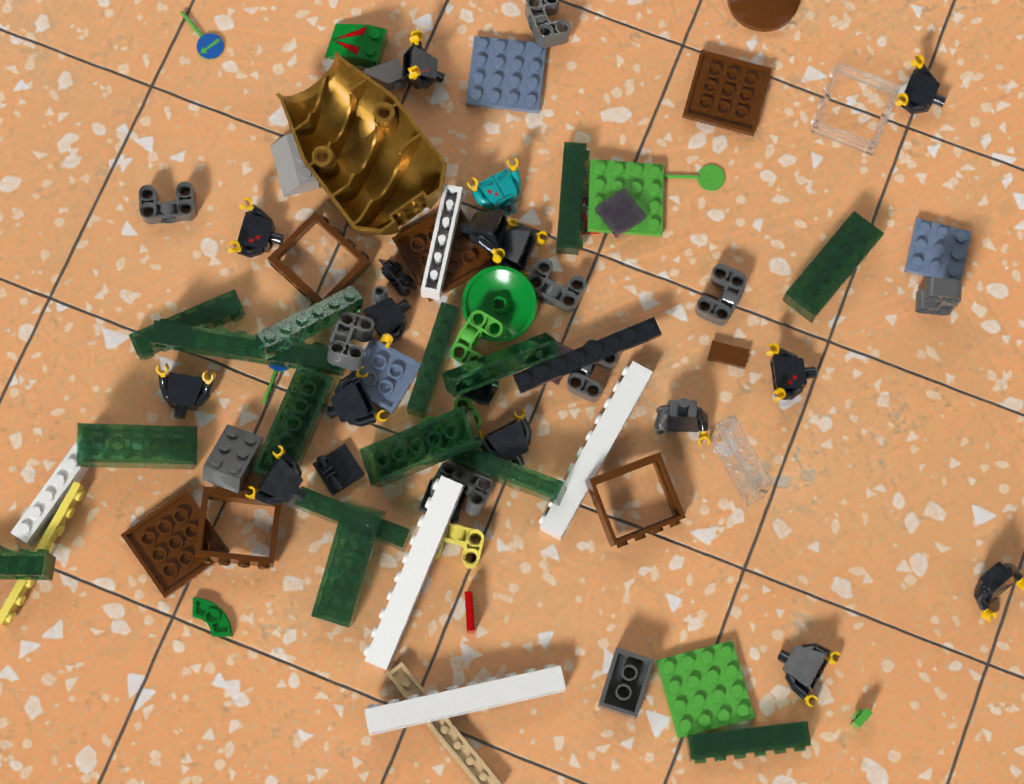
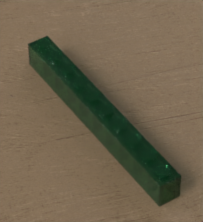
(237, 346)

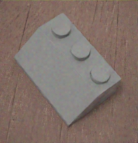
(291, 170)

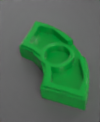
(213, 616)

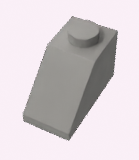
(387, 75)

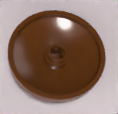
(763, 14)

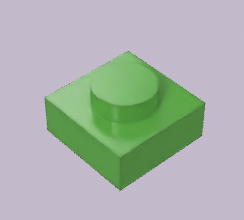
(860, 717)

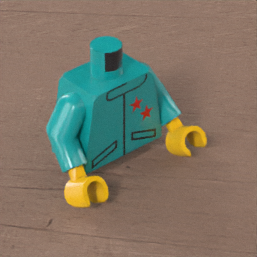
(498, 190)

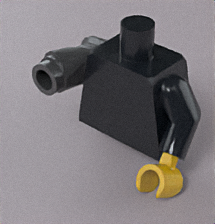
(388, 316)
(682, 416)

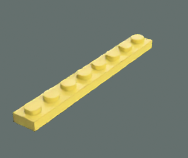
(55, 529)

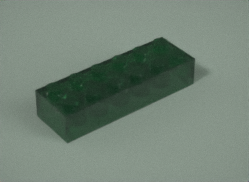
(832, 266)
(296, 418)
(136, 446)
(421, 446)
(348, 563)

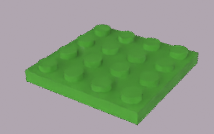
(641, 180)
(705, 689)

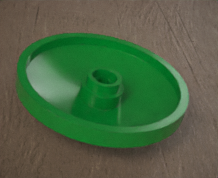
(503, 295)

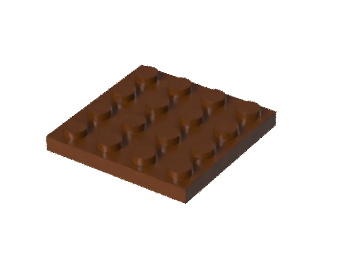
(727, 93)
(464, 261)
(167, 543)

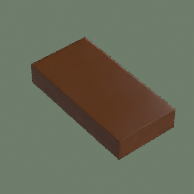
(728, 354)

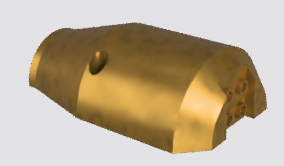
(364, 149)

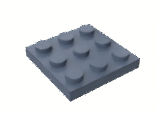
(937, 250)
(388, 374)

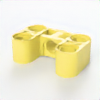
(461, 536)

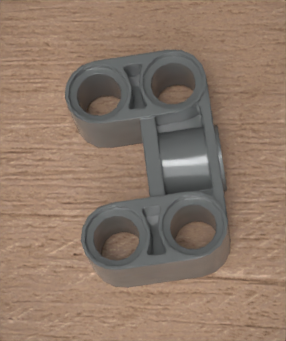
(546, 32)
(168, 211)
(554, 293)
(939, 296)
(728, 299)
(349, 327)
(583, 376)
(476, 486)

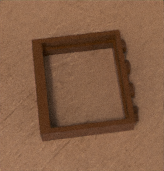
(295, 281)
(667, 486)
(223, 558)

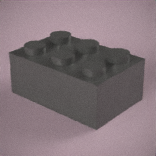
(232, 458)
(626, 683)

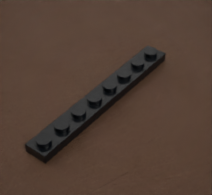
(587, 355)

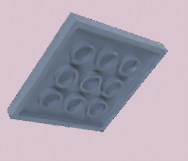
(506, 74)

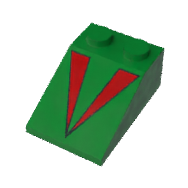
(358, 44)

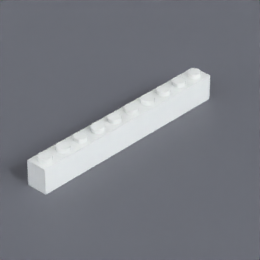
(597, 448)
(414, 572)
(464, 700)

